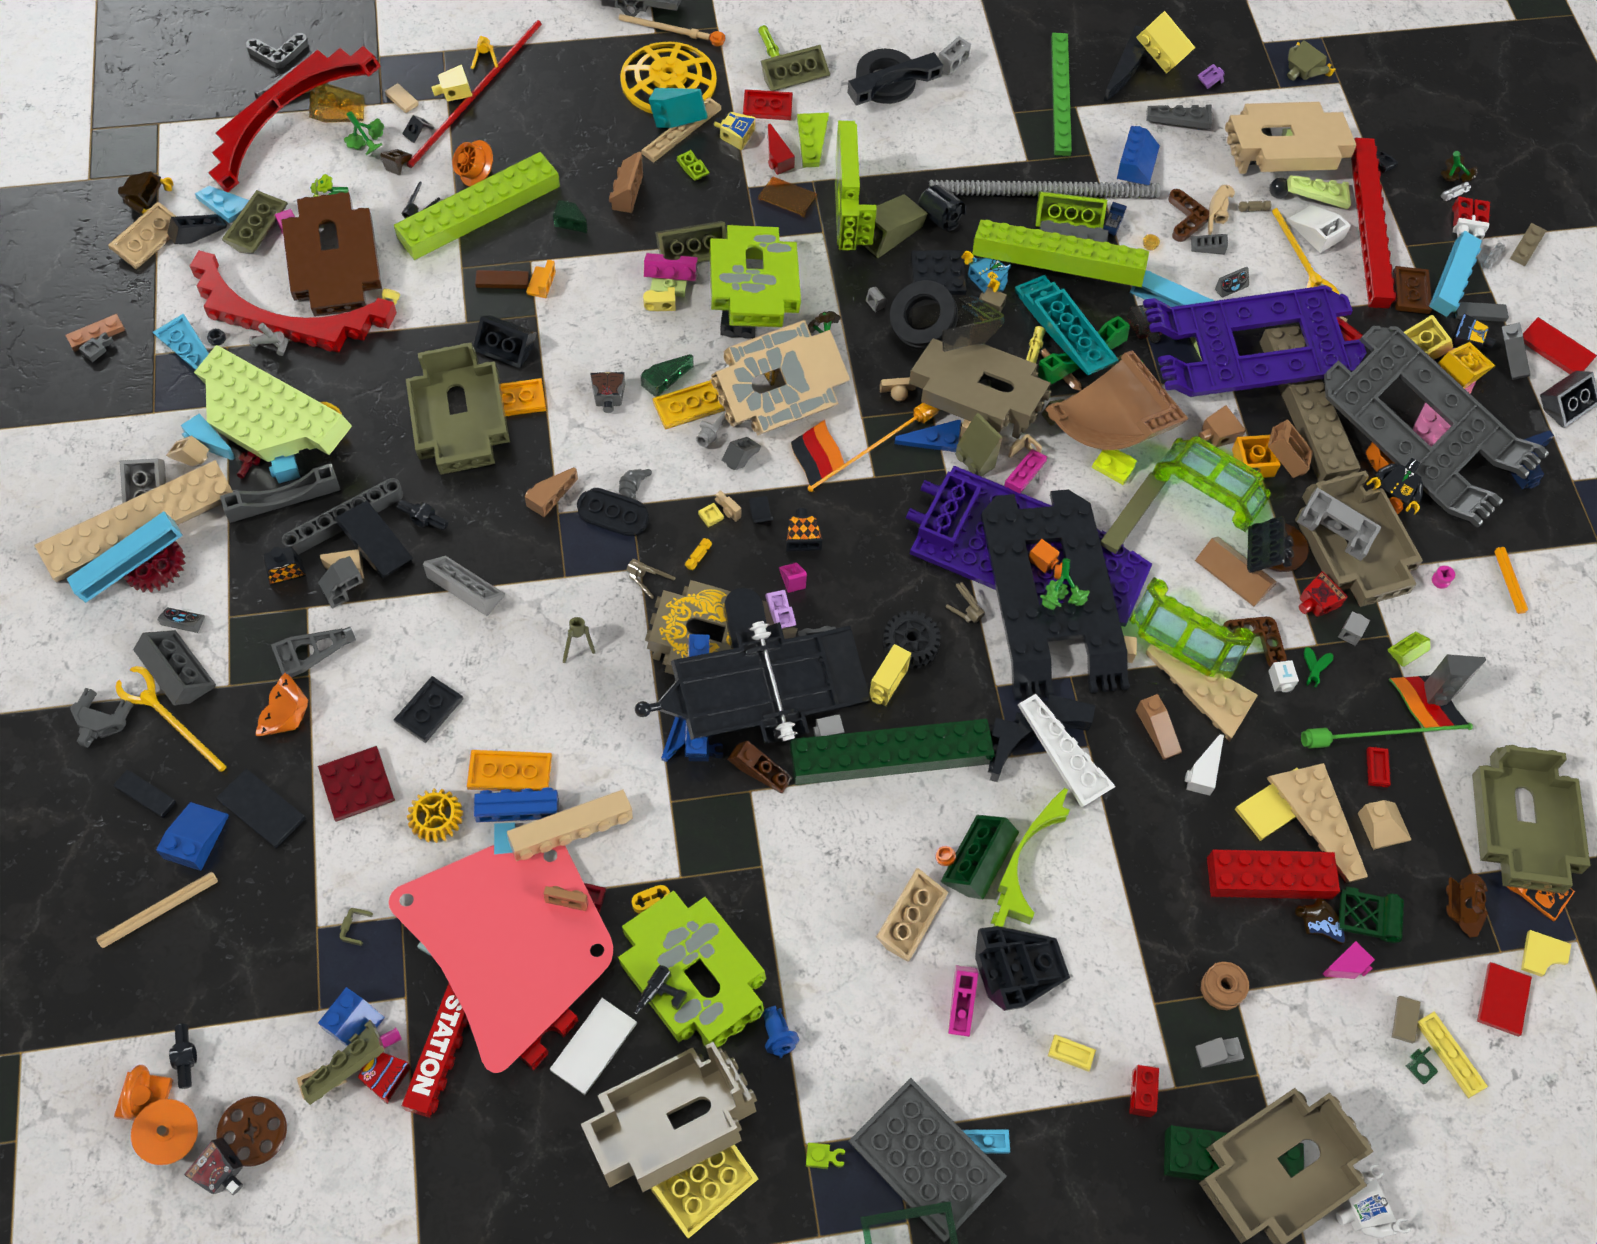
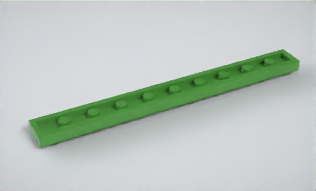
(1061, 94)

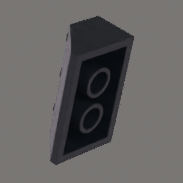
(503, 340)
(1570, 397)

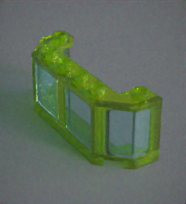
(1216, 476)
(1189, 634)

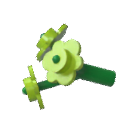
(325, 184)

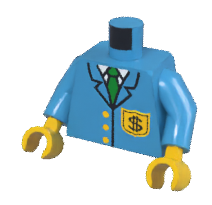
(987, 272)

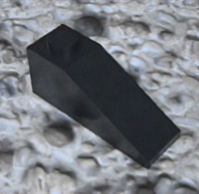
(193, 228)

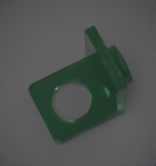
(1419, 1058)

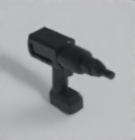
(658, 985)

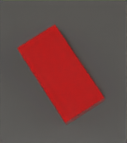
(1378, 767)

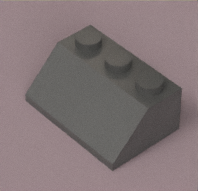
(1451, 677)

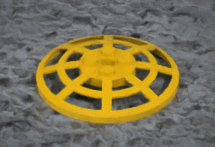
(660, 66)

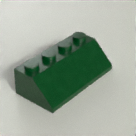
(980, 856)

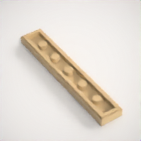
(676, 134)

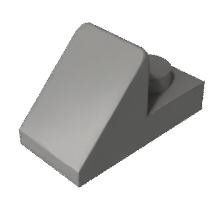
(1219, 1052)

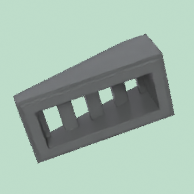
(1219, 240)

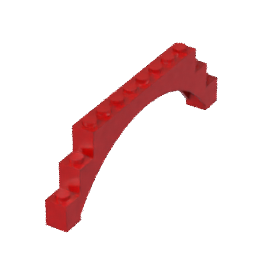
(307, 75)
(321, 332)

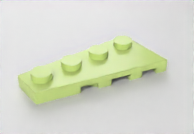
(1326, 192)

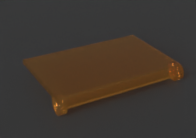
(787, 196)

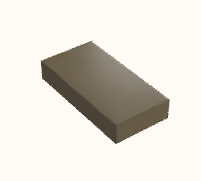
(1406, 1019)

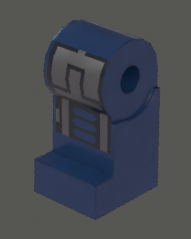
(1115, 218)

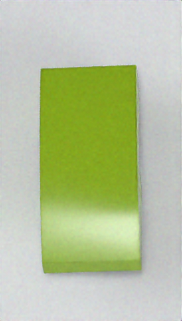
(692, 166)

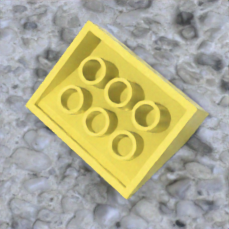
(705, 1189)

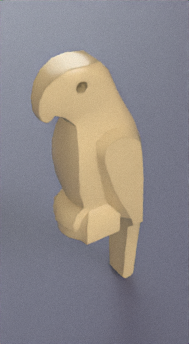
(1219, 205)

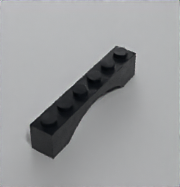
(921, 68)

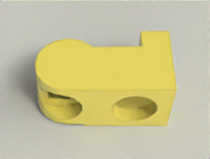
(660, 300)

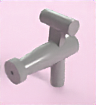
(270, 337)

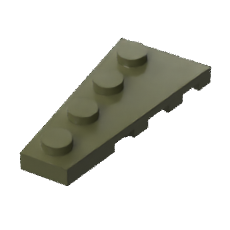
(345, 1063)

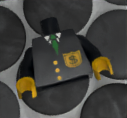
(1401, 482)

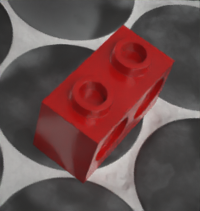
(1144, 1091)

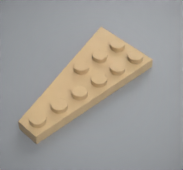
(1320, 813)

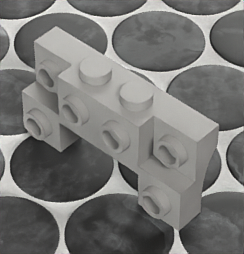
(1340, 519)

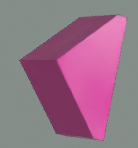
(793, 577)

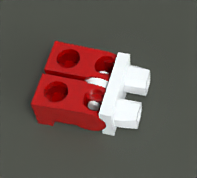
(1470, 217)

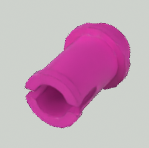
(390, 1037)

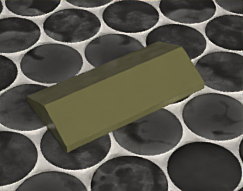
(794, 68)
(253, 222)

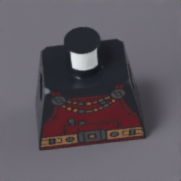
(216, 1168)

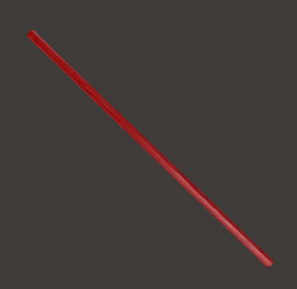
(475, 92)

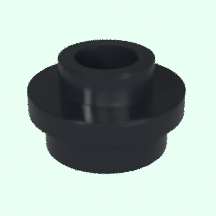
(216, 337)

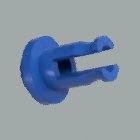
(780, 1038)

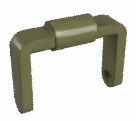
(347, 922)

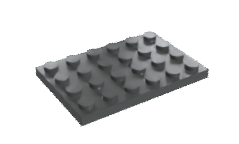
(927, 1157)

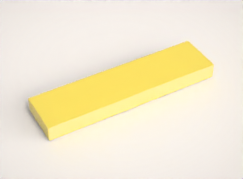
(1451, 1055)

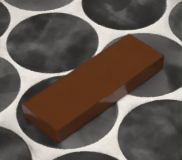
(502, 279)

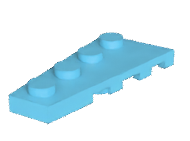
(183, 340)

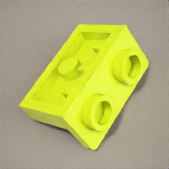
(1115, 465)

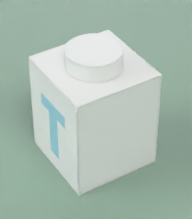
(1283, 676)

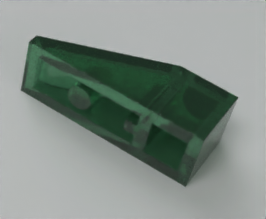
(664, 374)

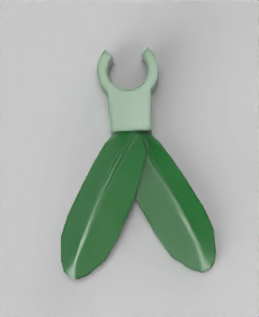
(1314, 666)

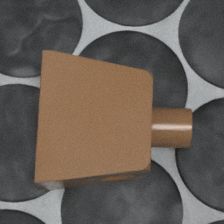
(1221, 428)

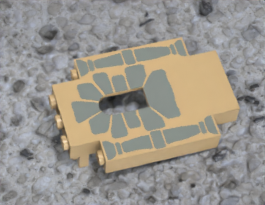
(807, 364)

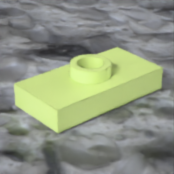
(662, 284)

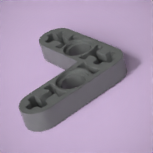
(278, 58)

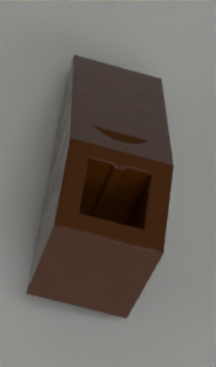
(759, 766)

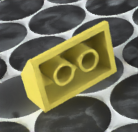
(1165, 42)

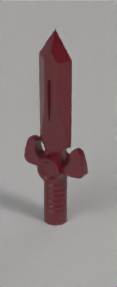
(248, 461)

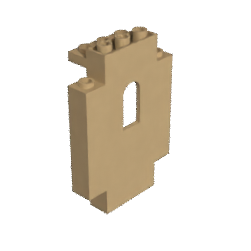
(1317, 140)

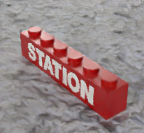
(436, 1057)

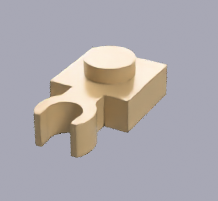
(730, 507)

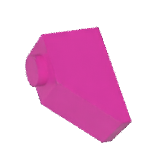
(1351, 963)

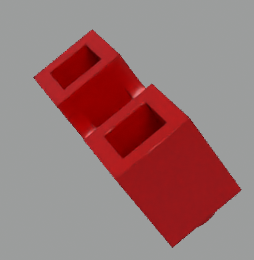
(536, 1051)

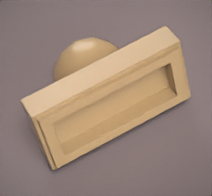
(898, 387)

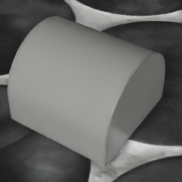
(876, 299)

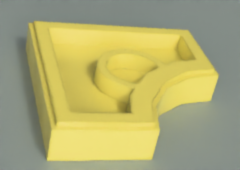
(1542, 952)

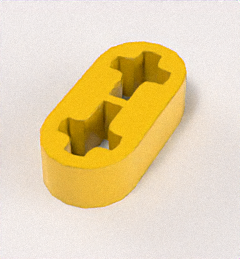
(648, 895)

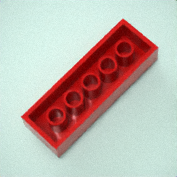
(1273, 874)

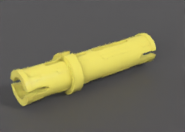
(1036, 344)

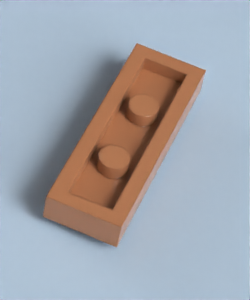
(110, 325)

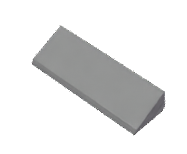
(463, 584)

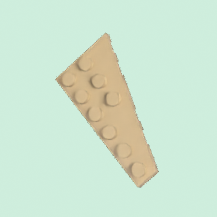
(1215, 696)

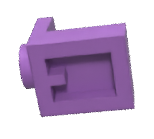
(1211, 76)

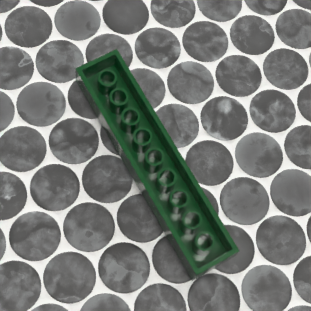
(891, 751)

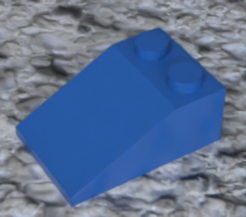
(192, 836)

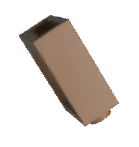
(1290, 448)

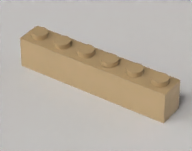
(569, 825)

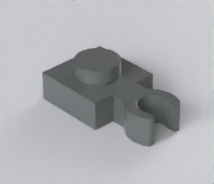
(95, 348)

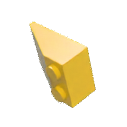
(1465, 364)

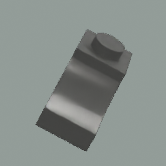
(740, 452)

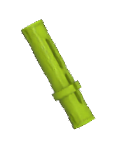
(772, 48)

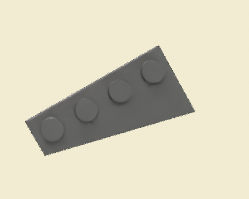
(1194, 117)

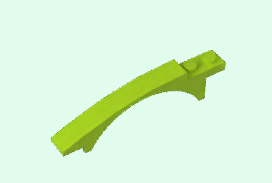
(1011, 898)

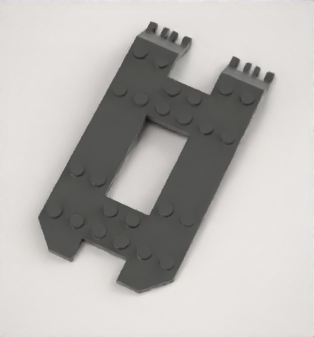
(1471, 428)

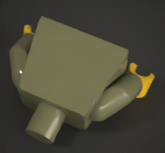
(1307, 62)

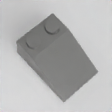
(140, 476)

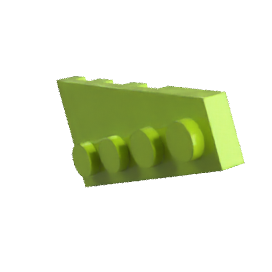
(811, 137)

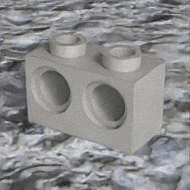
(954, 55)

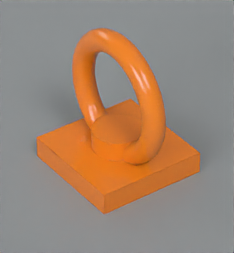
(140, 1091)

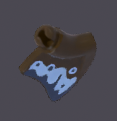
(1321, 920)

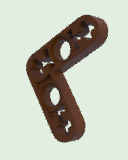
(1197, 215)
(1261, 631)

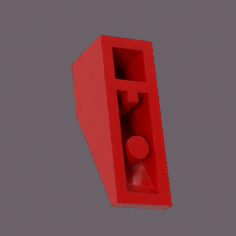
(780, 156)

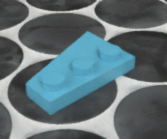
(221, 202)

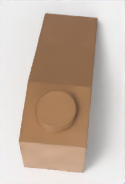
(550, 491)
(1159, 726)

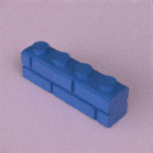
(515, 805)

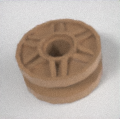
(1232, 976)

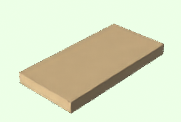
(143, 236)

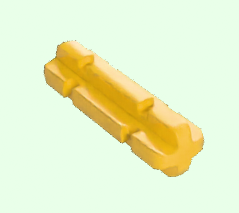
(698, 554)

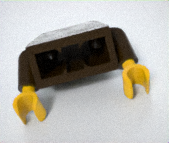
(141, 189)

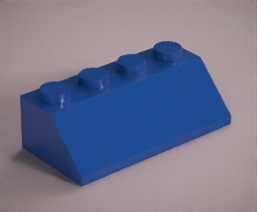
(1138, 156)

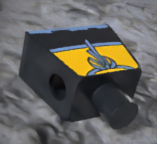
(1472, 331)

